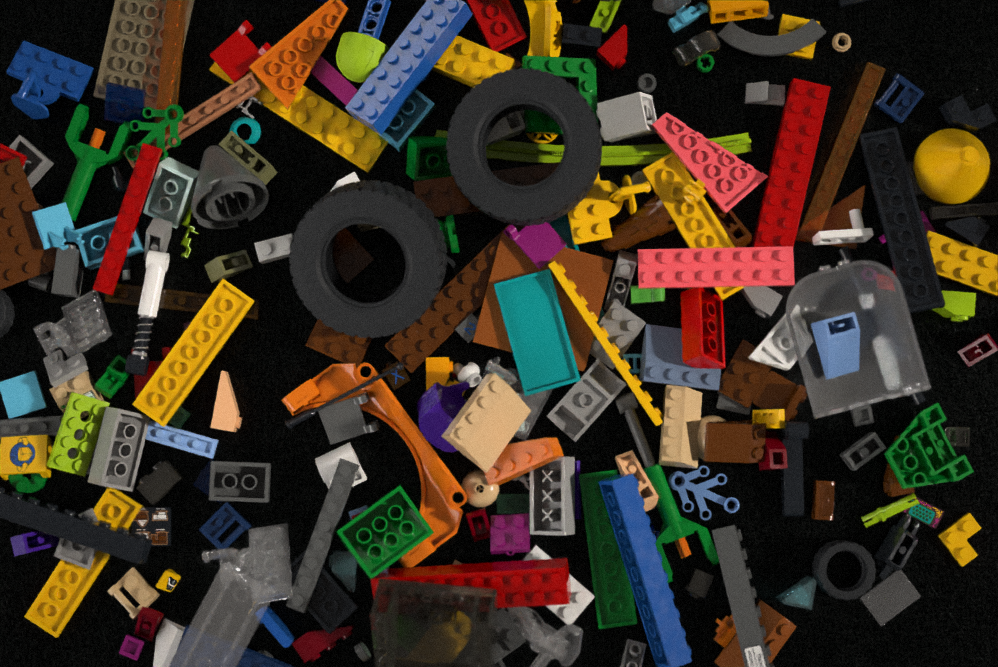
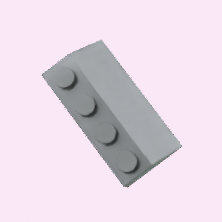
(119, 449)

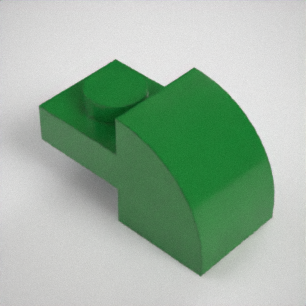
(113, 378)

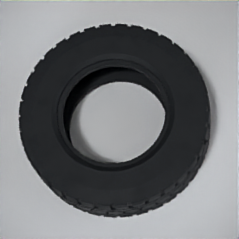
(490, 103)
(337, 301)

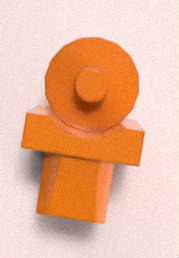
(725, 630)

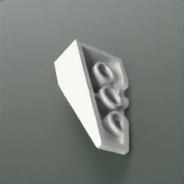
(167, 643)

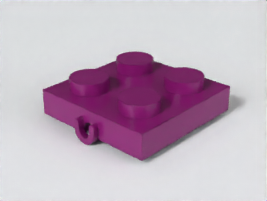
(510, 534)

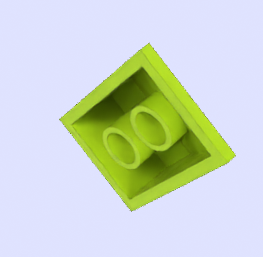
(958, 305)

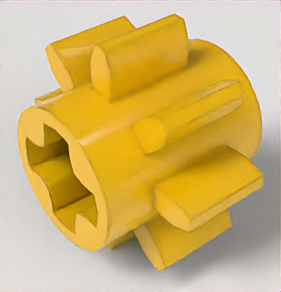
(694, 190)

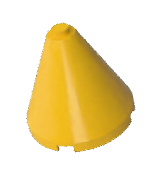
(951, 166)

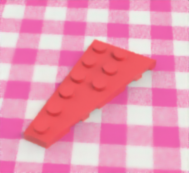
(724, 174)

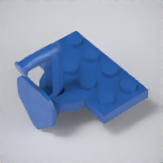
(45, 79)

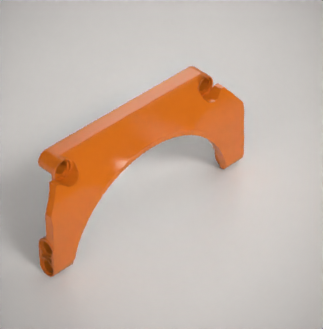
(436, 480)

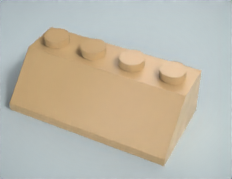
(680, 427)

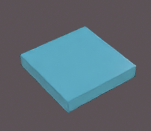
(22, 395)

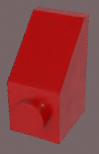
(615, 49)

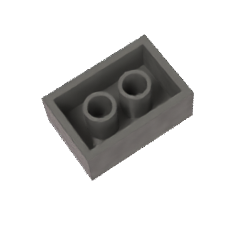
(240, 481)

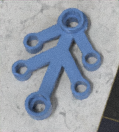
(699, 491)

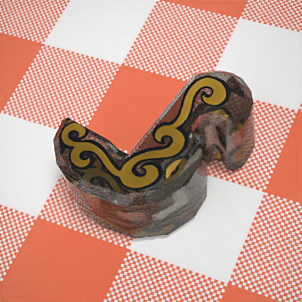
(696, 48)

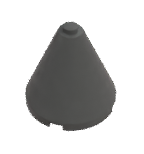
(226, 191)

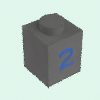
(468, 328)

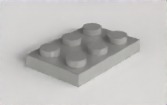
(622, 329)

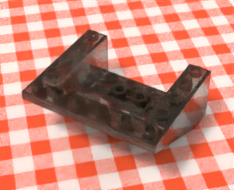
(433, 625)

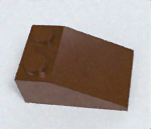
(735, 441)

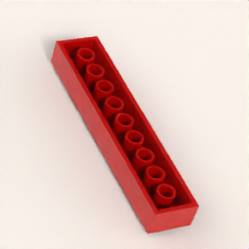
(791, 164)
(516, 582)

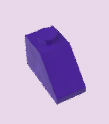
(32, 542)

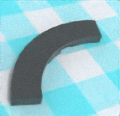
(771, 45)

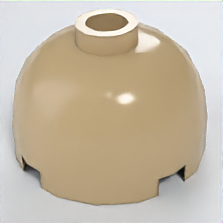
(475, 498)

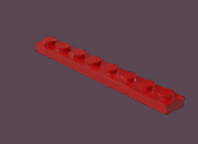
(127, 219)

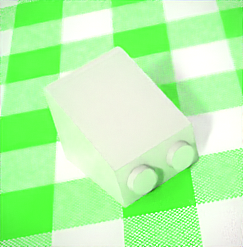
(626, 117)

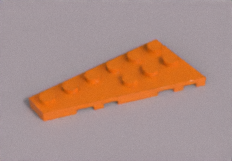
(292, 59)

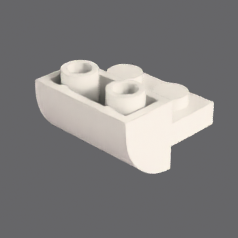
(328, 463)

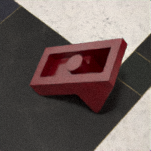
(148, 623)

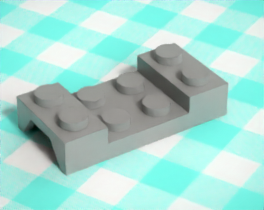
(586, 400)

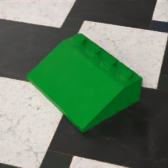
(384, 532)

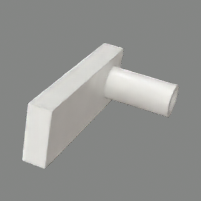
(855, 235)

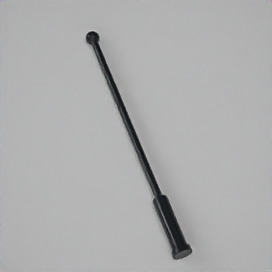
(311, 412)

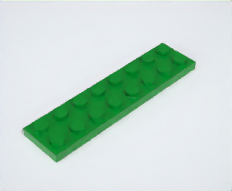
(609, 577)

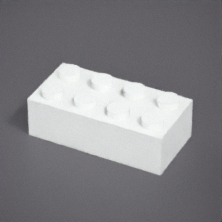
(579, 594)

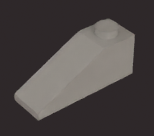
(762, 300)

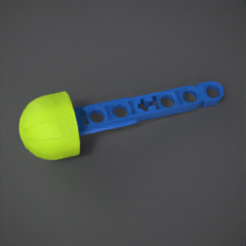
(361, 50)

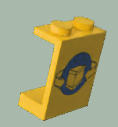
(25, 455)

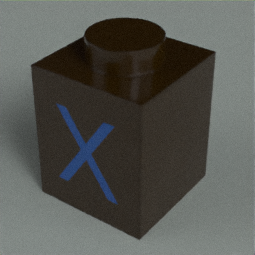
(397, 378)

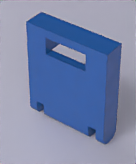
(277, 627)

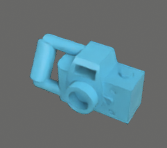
(687, 16)

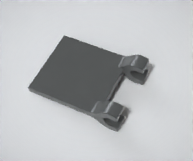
(346, 420)

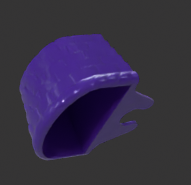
(437, 411)

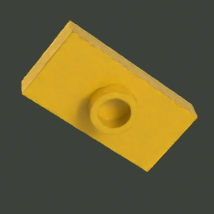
(771, 417)

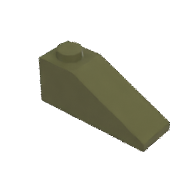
(248, 157)

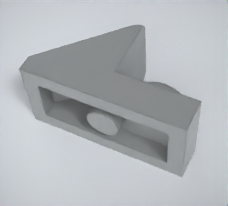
(765, 93)

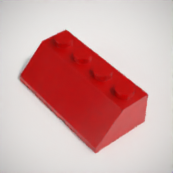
(702, 329)

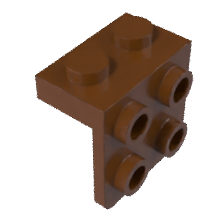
(780, 393)

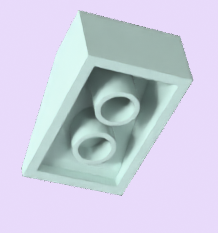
(171, 191)

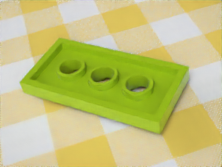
(65, 436)

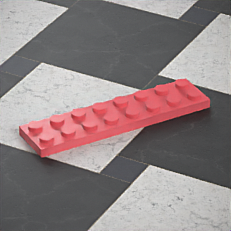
(715, 267)

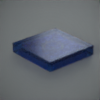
(124, 103)

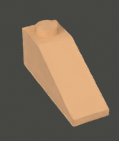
(226, 409)
(629, 464)

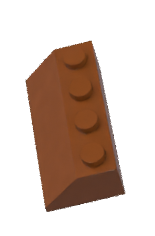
(777, 630)

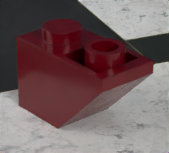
(775, 453)

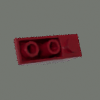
(316, 640)

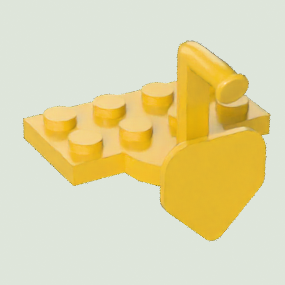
(591, 216)

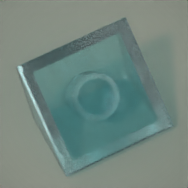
(799, 594)

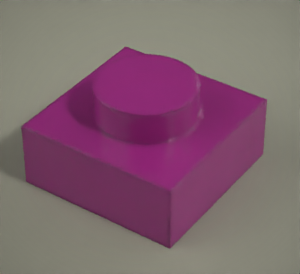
(132, 647)

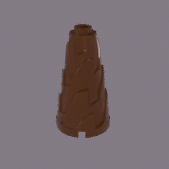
(646, 223)

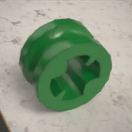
(699, 64)

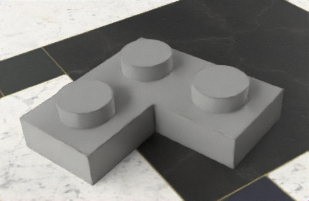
(64, 369)

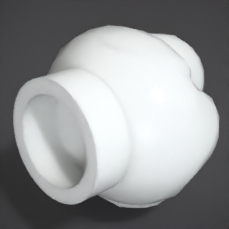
(467, 373)

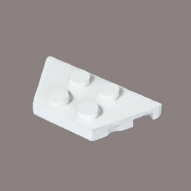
(777, 347)

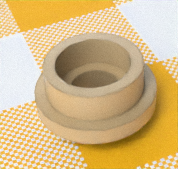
(845, 38)

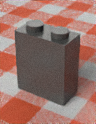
(68, 272)

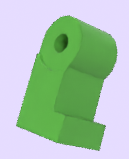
(641, 296)

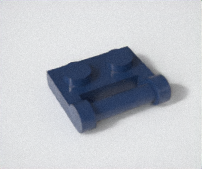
(903, 103)
(221, 522)

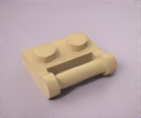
(138, 588)

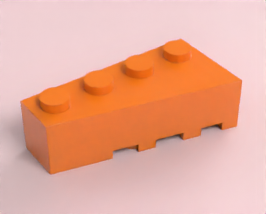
(522, 458)

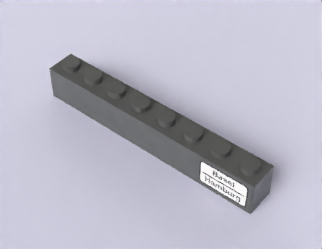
(742, 597)

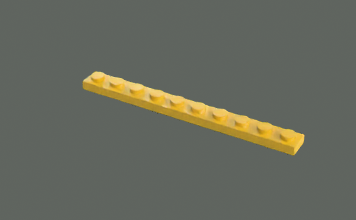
(611, 349)

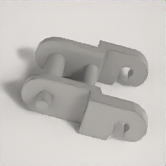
(245, 111)

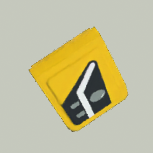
(168, 580)

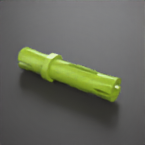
(885, 512)

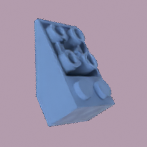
(838, 344)

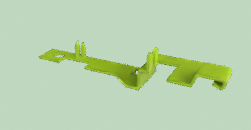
(186, 241)

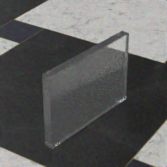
(890, 597)

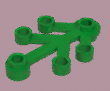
(158, 129)

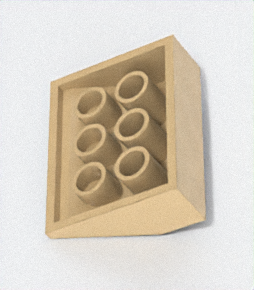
(487, 422)

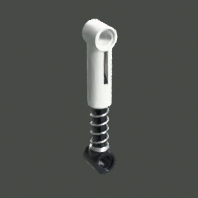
(156, 266)

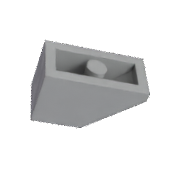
(157, 236)

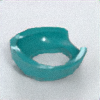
(256, 131)

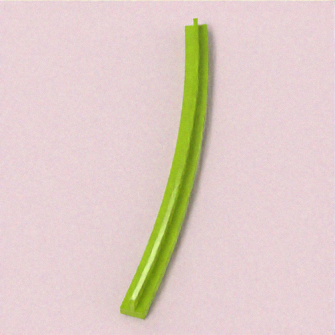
(610, 156)

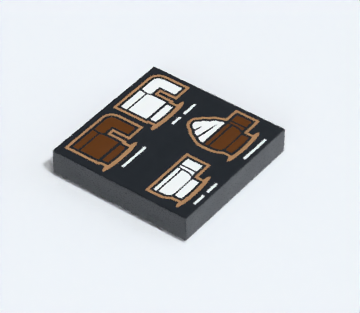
(154, 523)

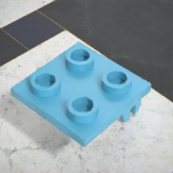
(56, 227)

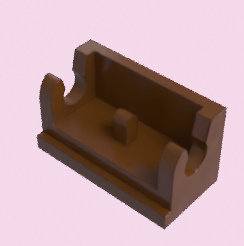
(823, 500)

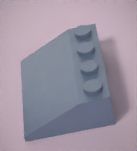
(664, 362)

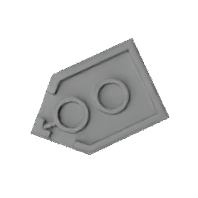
(74, 552)

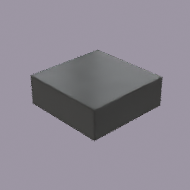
(862, 415)

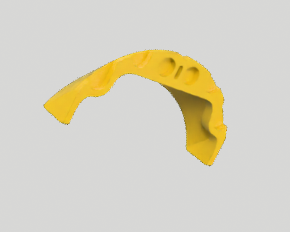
(544, 28)

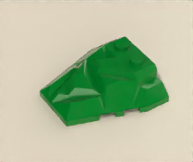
(925, 454)

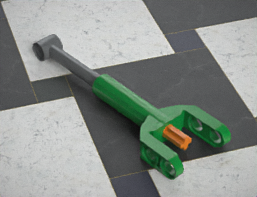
(88, 160)
(674, 526)

